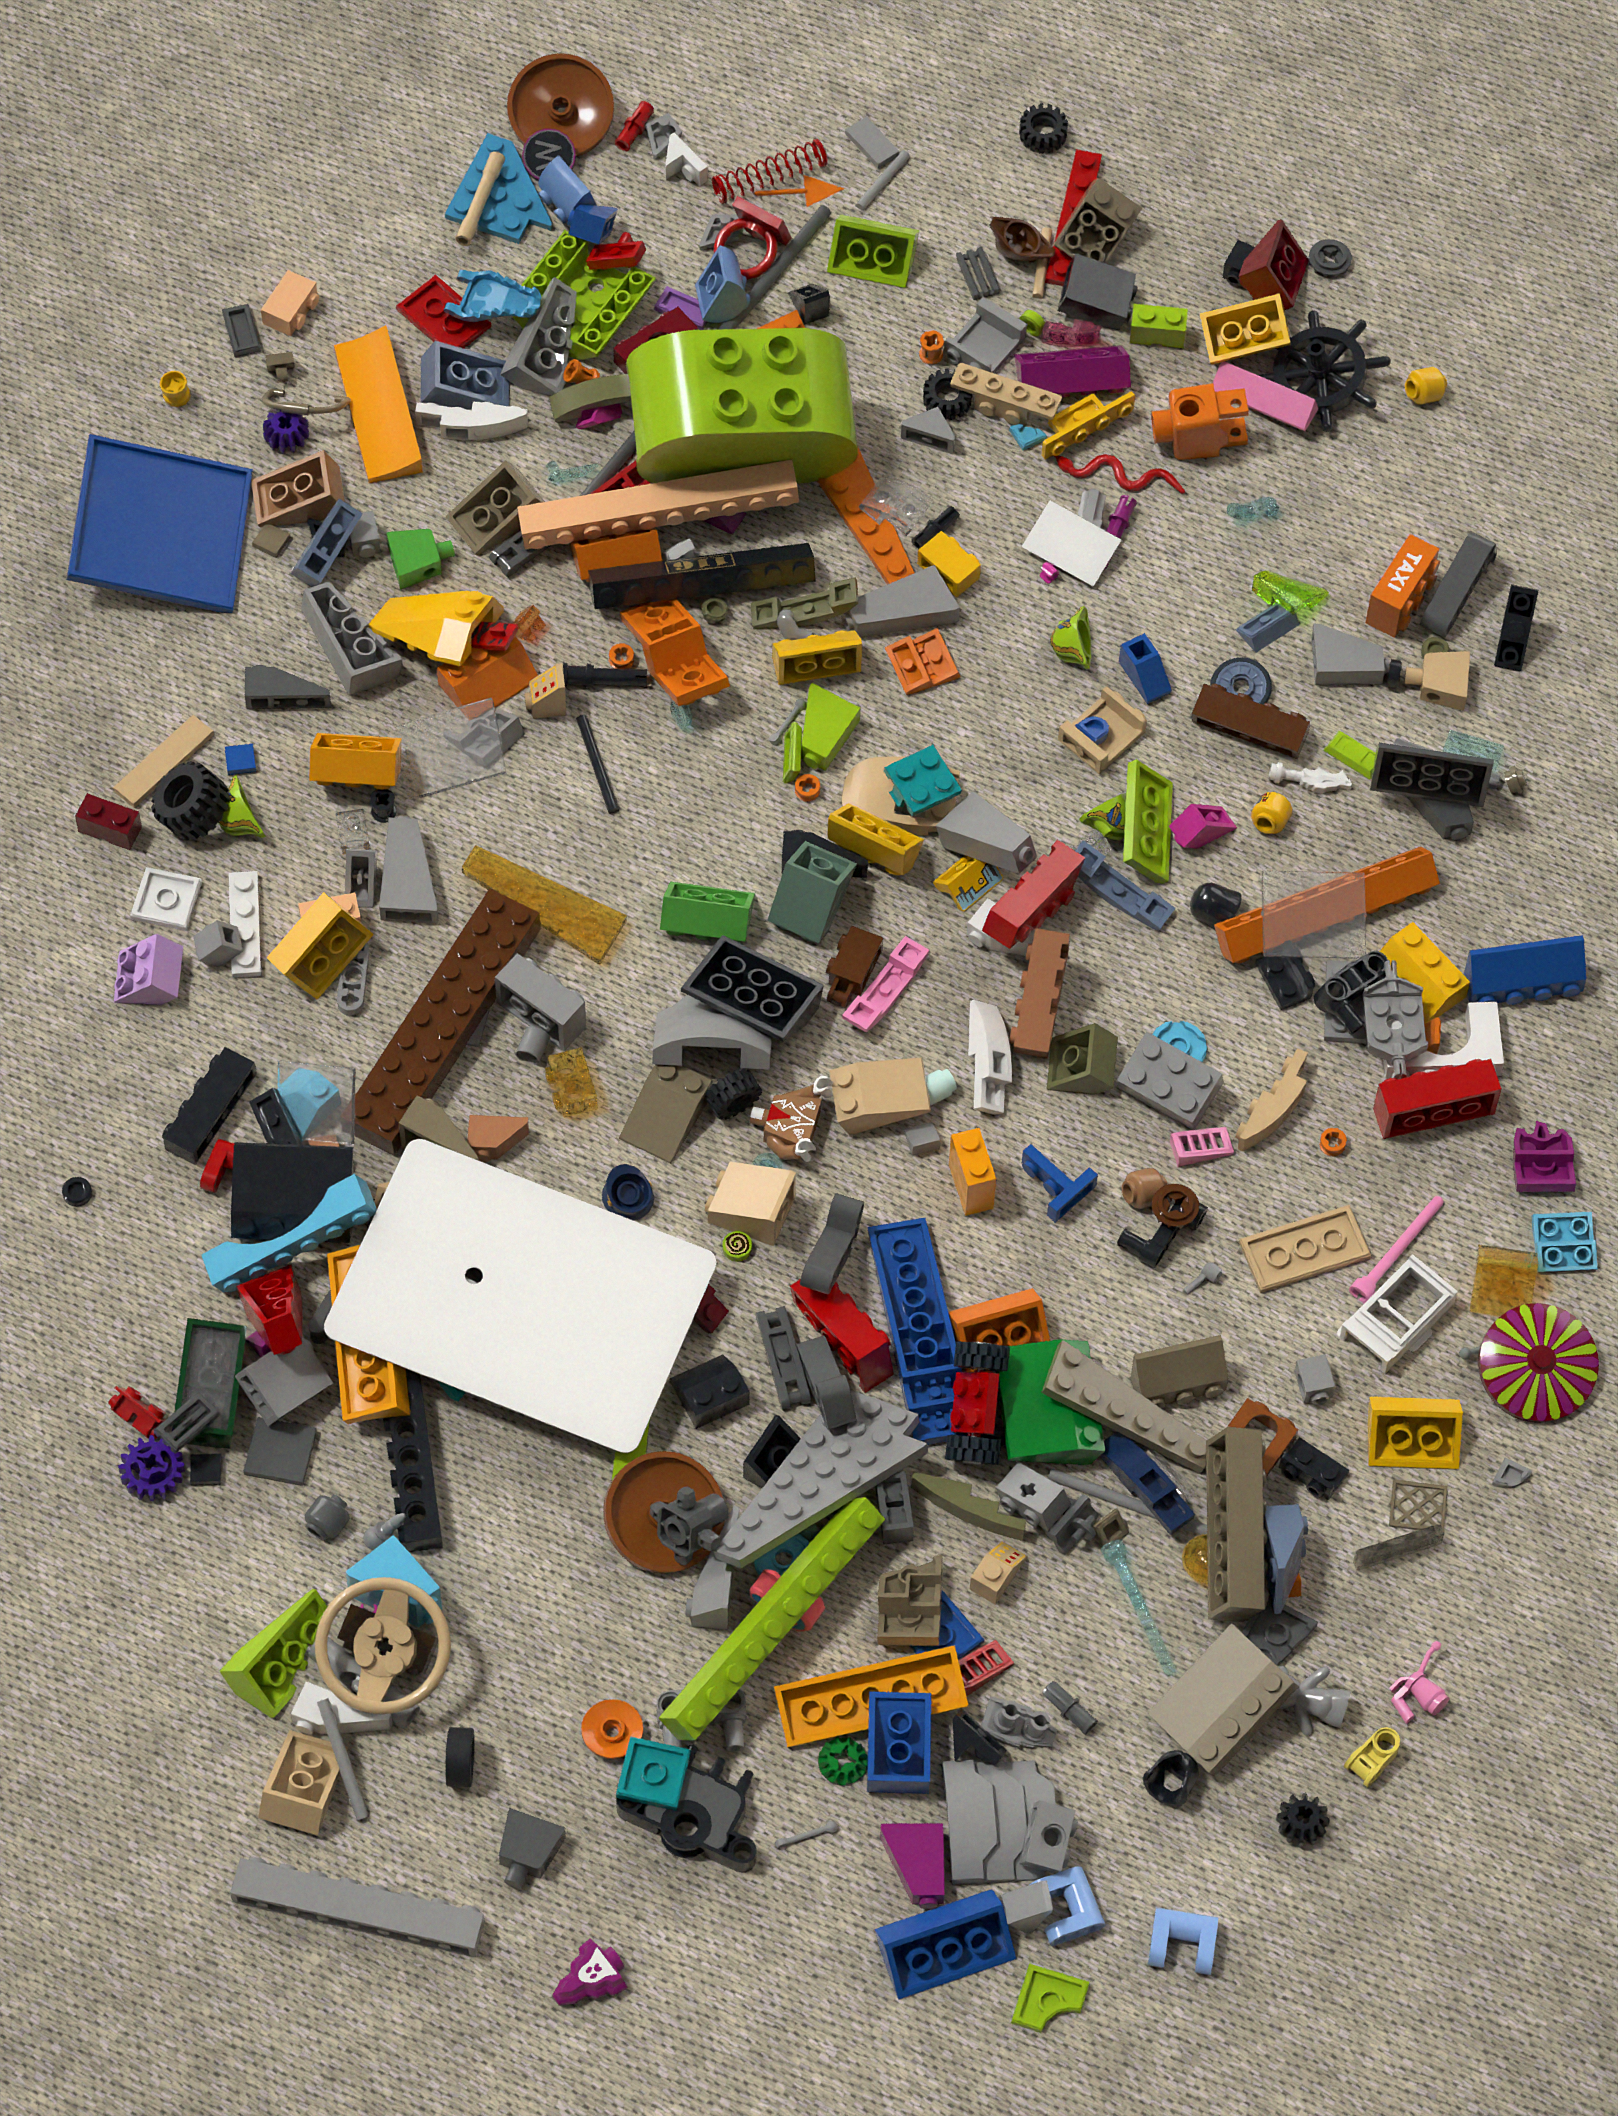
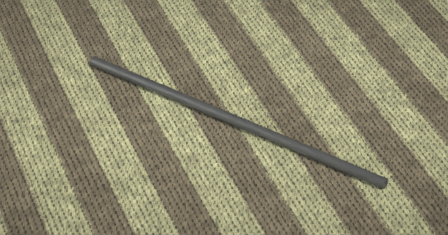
(756, 294)

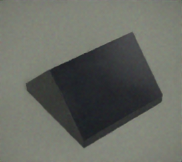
(769, 1452)

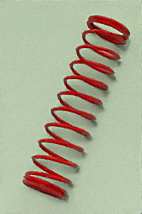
(717, 182)

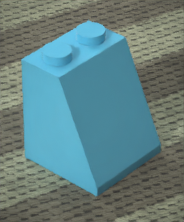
(394, 1561)

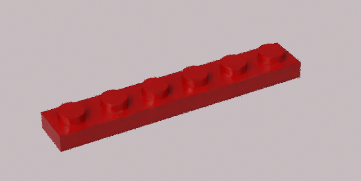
(1083, 173)

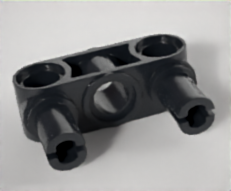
(1349, 984)

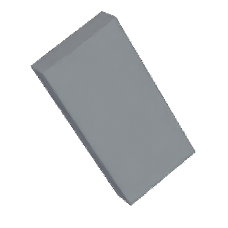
(872, 142)

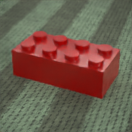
(1437, 1098)

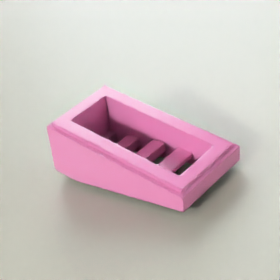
(1194, 1156)

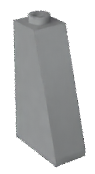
(904, 605)
(986, 835)
(406, 879)

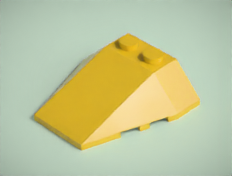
(436, 622)

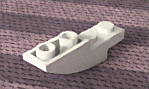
(481, 422)
(992, 1057)

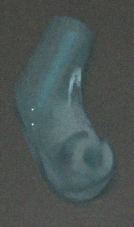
(1253, 509)

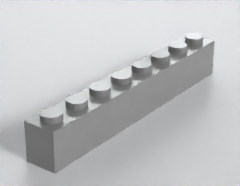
(358, 1906)

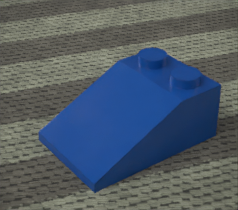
(899, 1742)

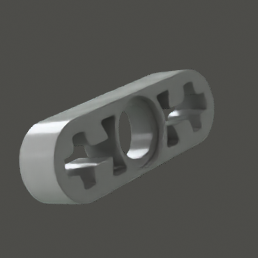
(359, 995)

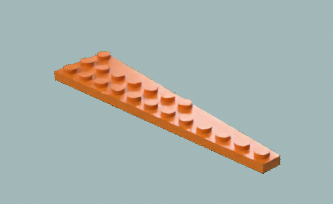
(846, 493)

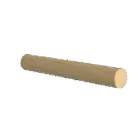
(1041, 268)

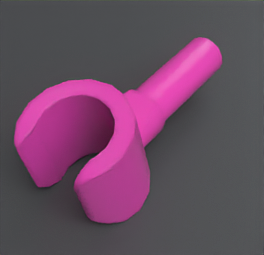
(1049, 572)

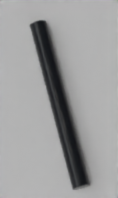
(597, 764)

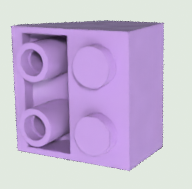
(149, 972)

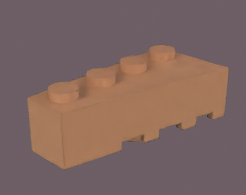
(1041, 993)

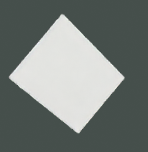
(1071, 543)

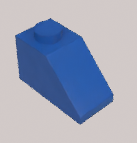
(592, 222)

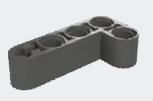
(1458, 583)
(833, 1244)
(826, 1382)

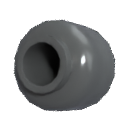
(327, 1517)

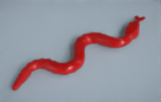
(1067, 466)

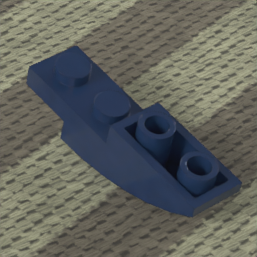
(1147, 1481)

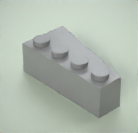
(351, 646)

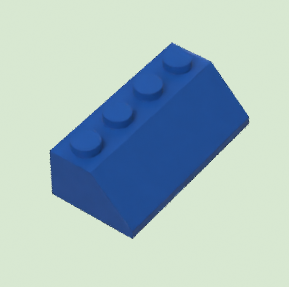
(1527, 971)
(945, 1943)

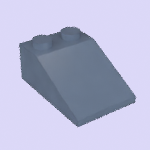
(461, 376)
(1283, 1550)

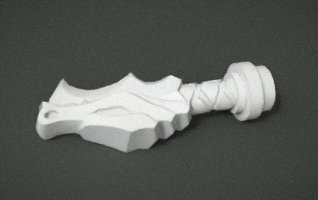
(1315, 780)

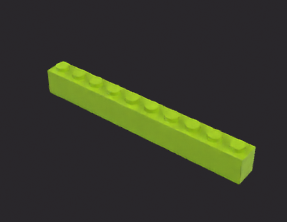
(771, 1619)

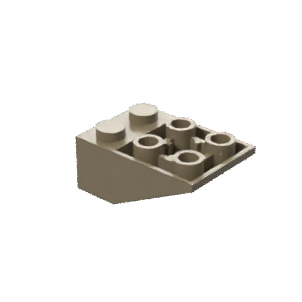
(1098, 223)

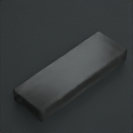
(1398, 1547)

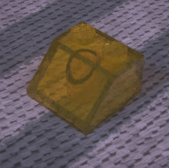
(1502, 1279)

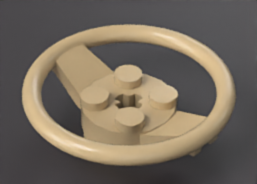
(391, 1623)

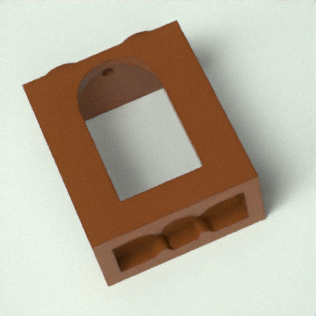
(1282, 1426)

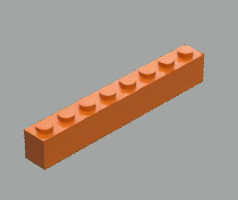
(1384, 884)

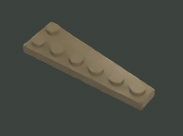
(1105, 1398)

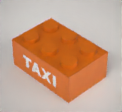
(1403, 586)

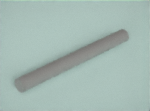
(342, 1759)

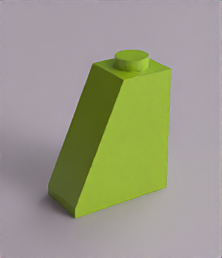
(826, 726)

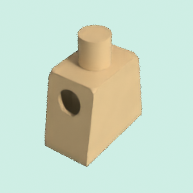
(1442, 678)

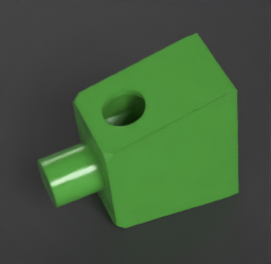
(416, 555)

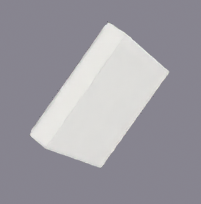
(166, 899)

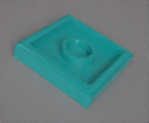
(653, 1773)

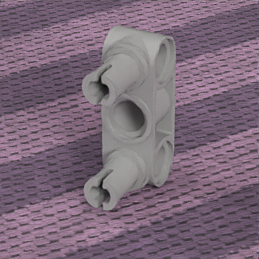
(731, 1719)

